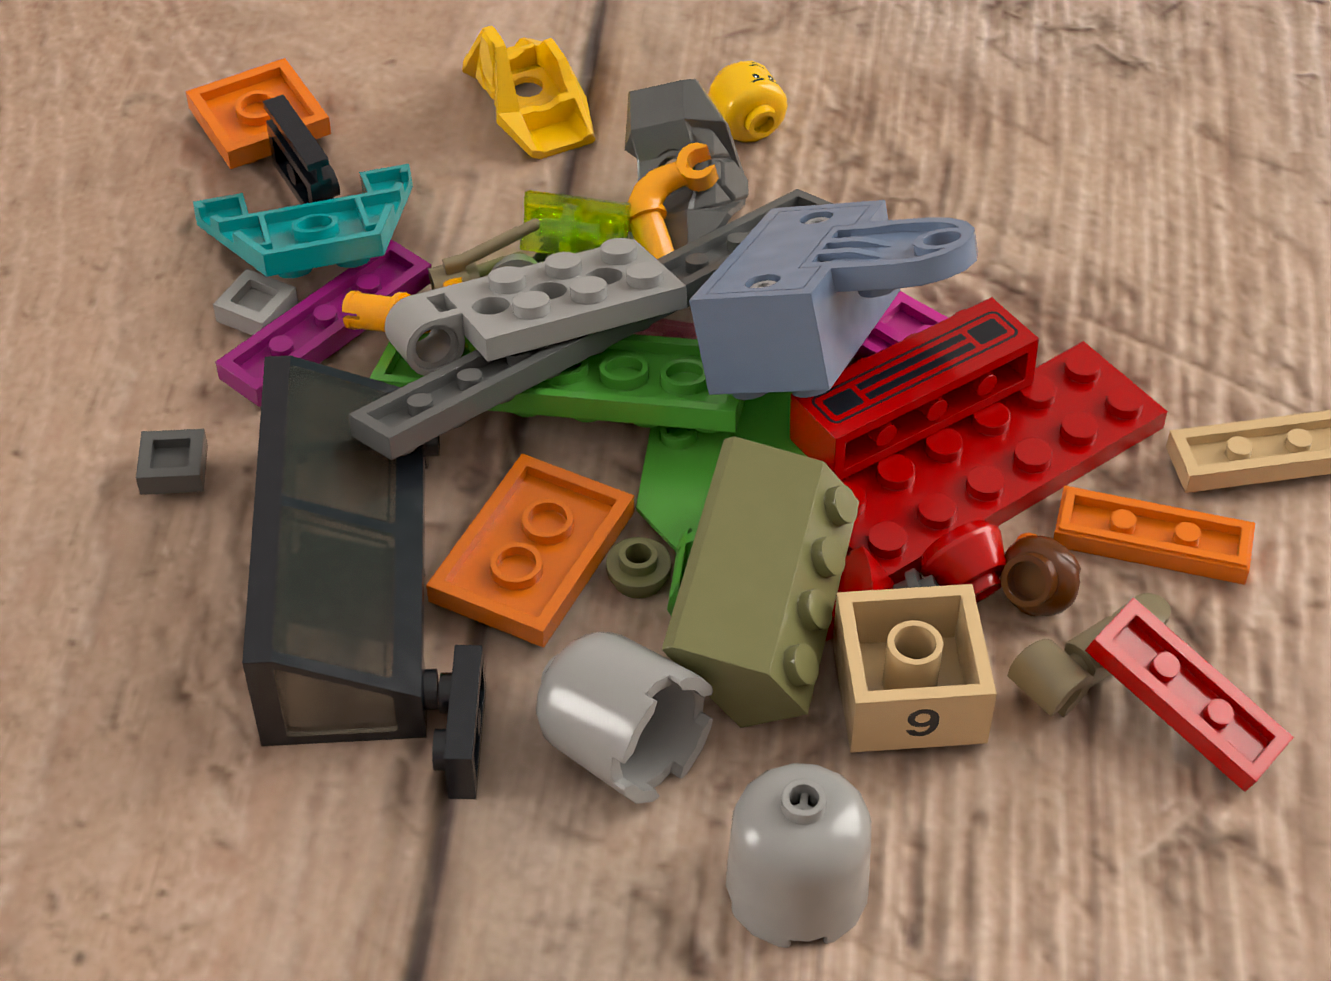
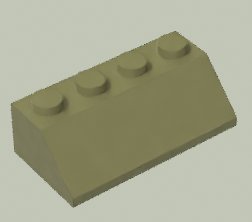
(762, 580)

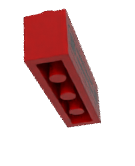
(915, 388)

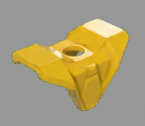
(542, 123)

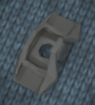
(658, 127)

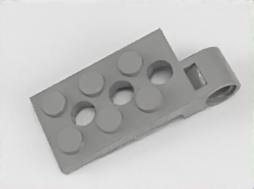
(534, 305)

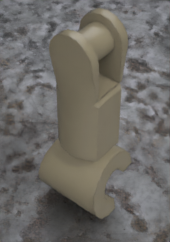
(1062, 677)

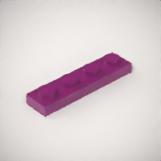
(316, 324)

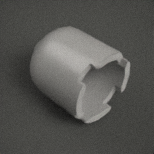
(623, 712)
(799, 855)

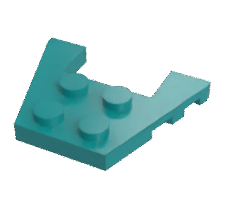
(311, 234)

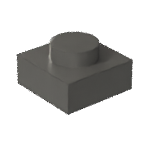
(172, 461)

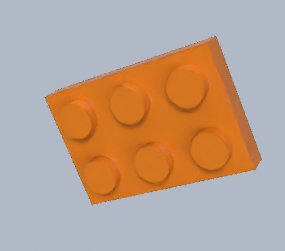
(531, 550)

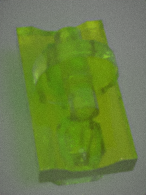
(572, 222)

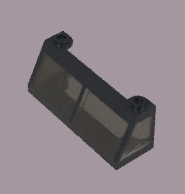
(334, 568)

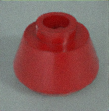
(967, 556)

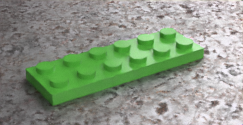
(632, 381)

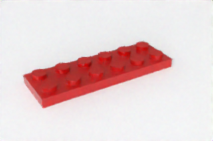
(1000, 458)

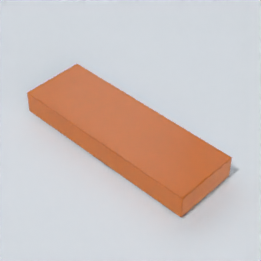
(1155, 534)

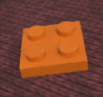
(235, 115)

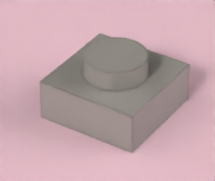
(254, 302)

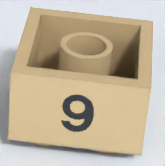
(913, 668)

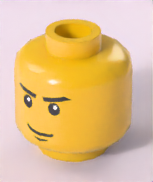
(748, 99)

